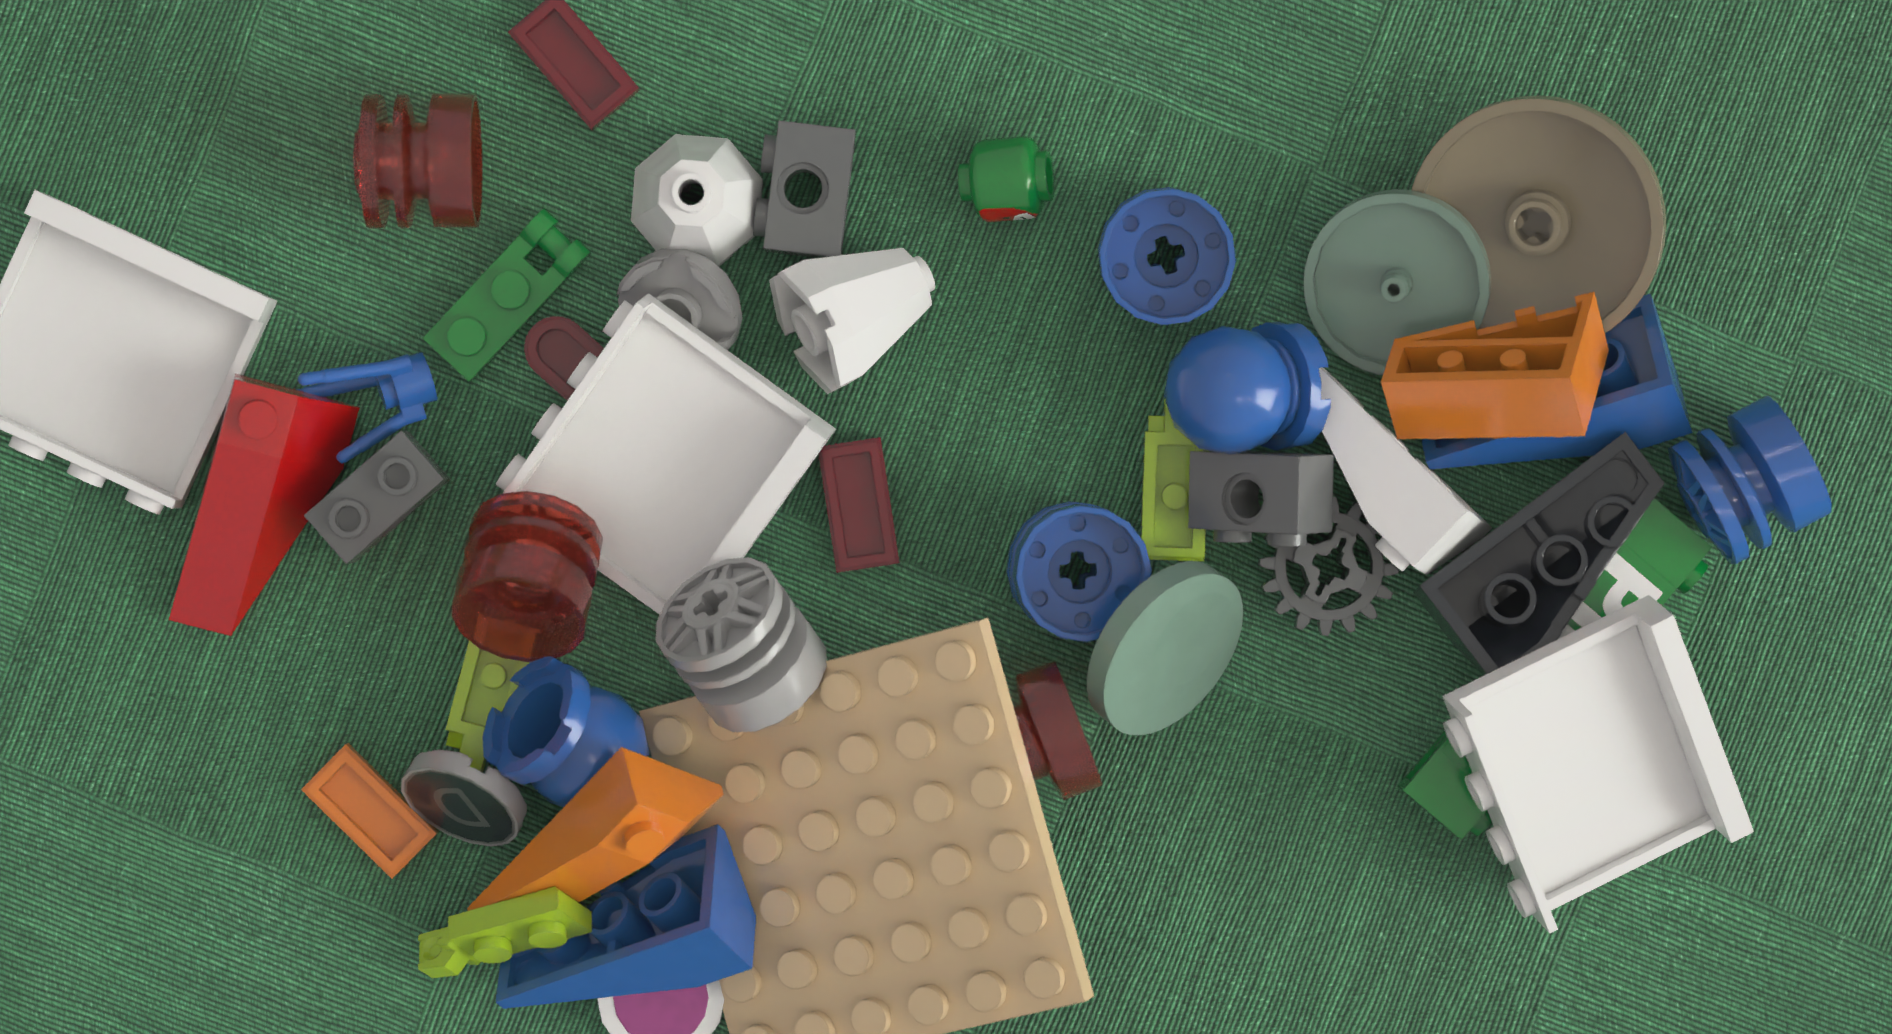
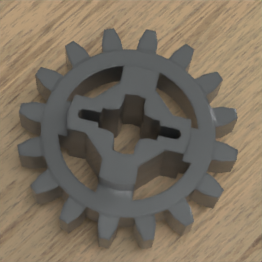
(1309, 603)

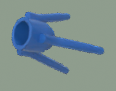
(400, 383)

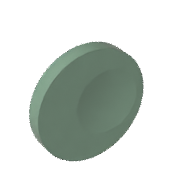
(1393, 271)
(1164, 648)

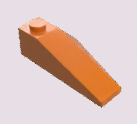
(607, 829)

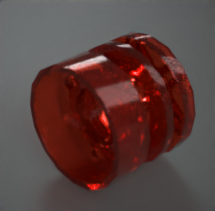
(420, 161)
(527, 576)
(1053, 732)

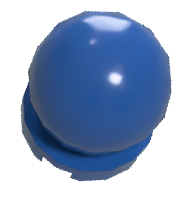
(1248, 388)
(559, 730)

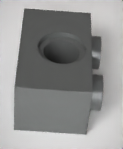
(813, 150)
(1294, 491)
(377, 497)

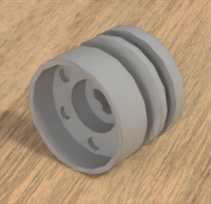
(741, 645)

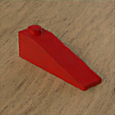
(264, 476)

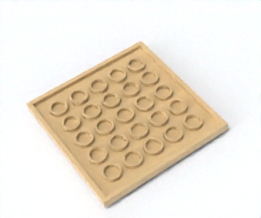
(887, 847)

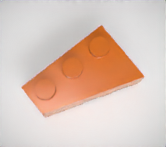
(1499, 379)

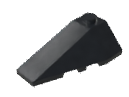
(1541, 564)

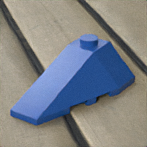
(1634, 396)
(658, 931)

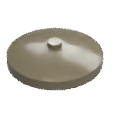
(1556, 202)

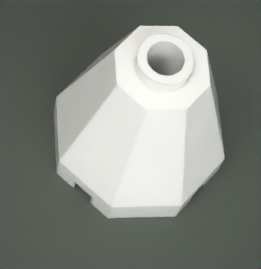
(723, 216)
(850, 309)

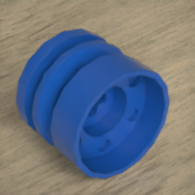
(1200, 272)
(1756, 476)
(1100, 538)

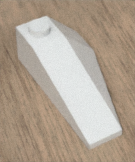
(1401, 498)

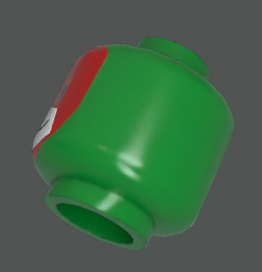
(1007, 179)

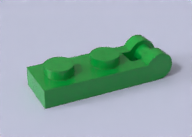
(505, 297)

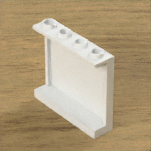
(118, 353)
(669, 450)
(1594, 757)

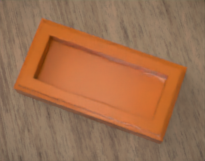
(369, 810)

